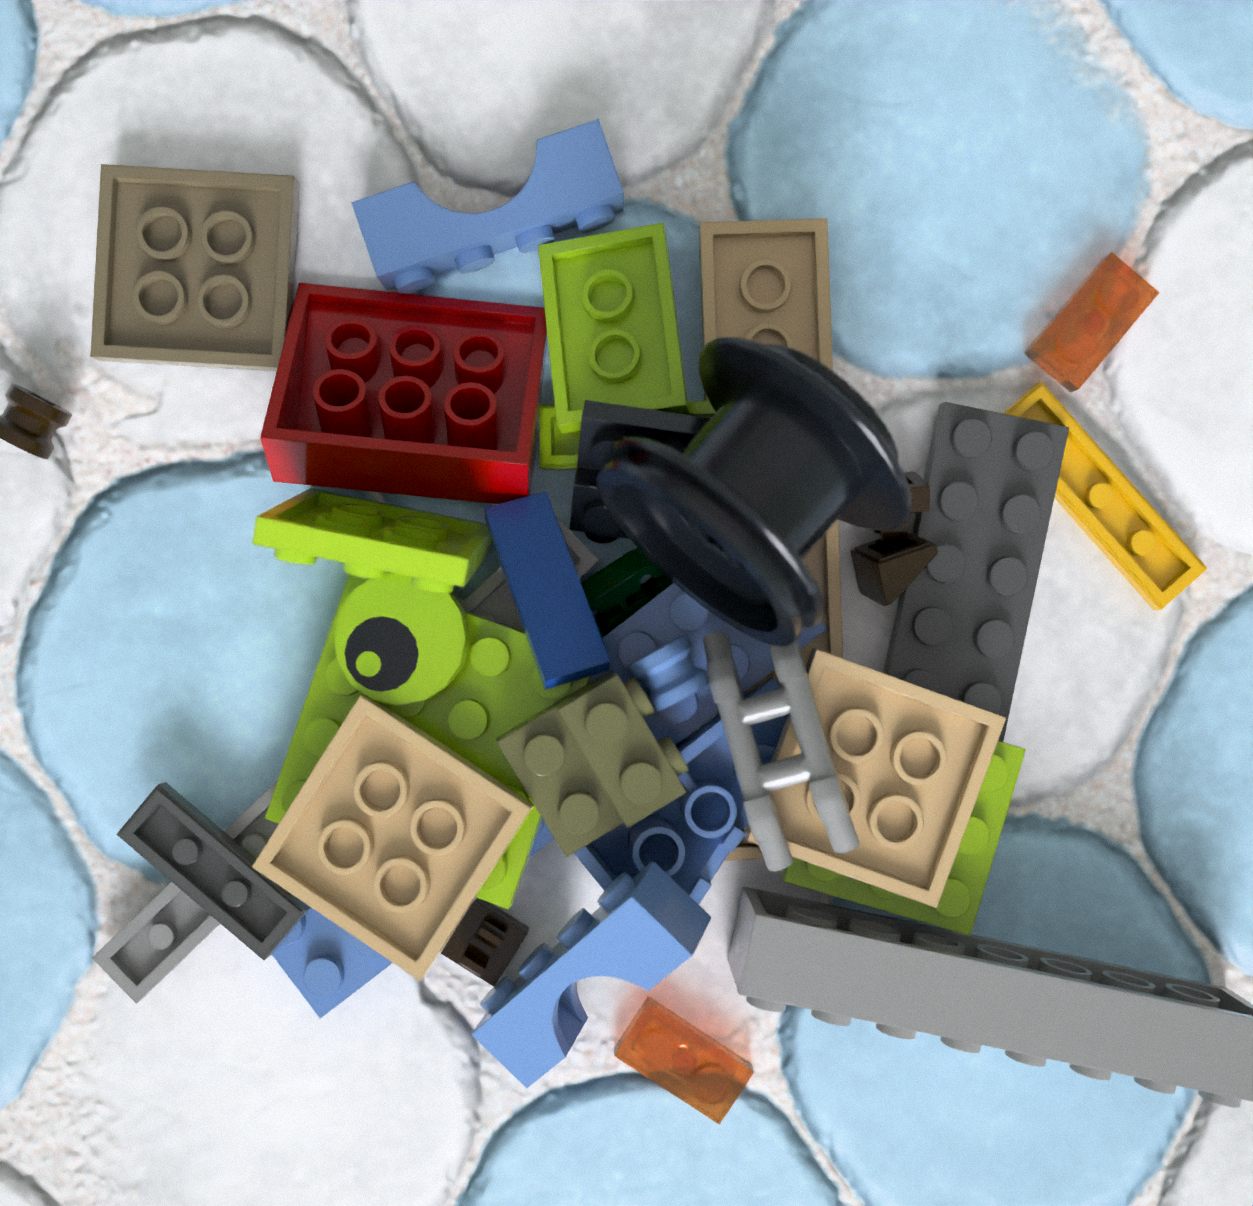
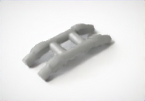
(758, 779)

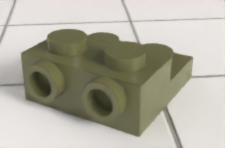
(594, 761)

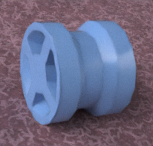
(669, 673)

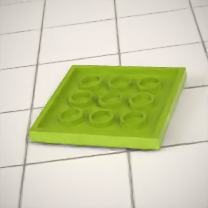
(485, 700)

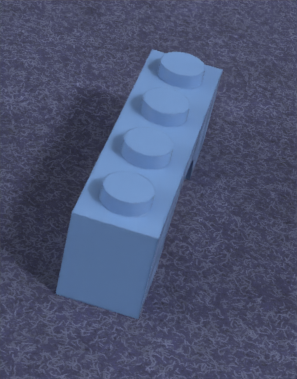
(567, 189)
(635, 935)

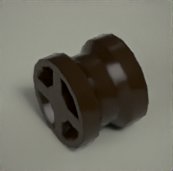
(31, 421)

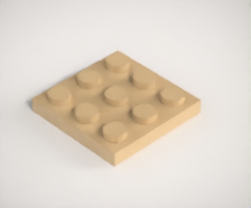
(906, 771)
(392, 836)

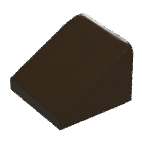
(890, 567)

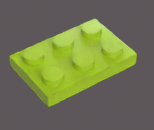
(612, 323)

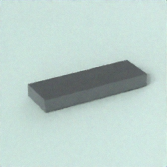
(212, 870)

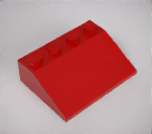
(407, 395)

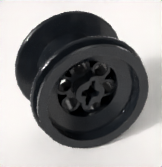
(758, 486)

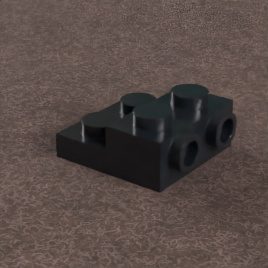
(600, 430)

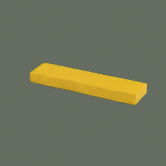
(1113, 508)

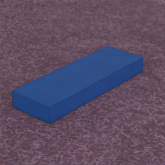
(546, 590)

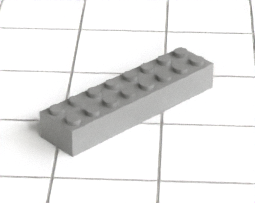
(993, 996)

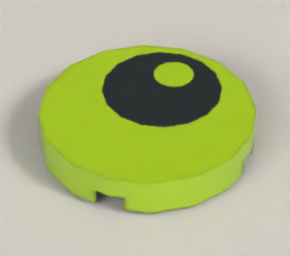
(400, 640)

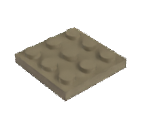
(194, 267)

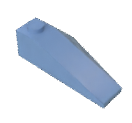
(696, 829)

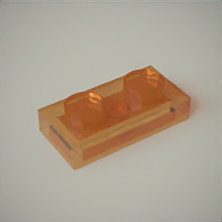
(1091, 322)
(683, 1060)

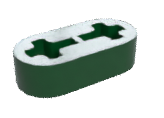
(618, 592)

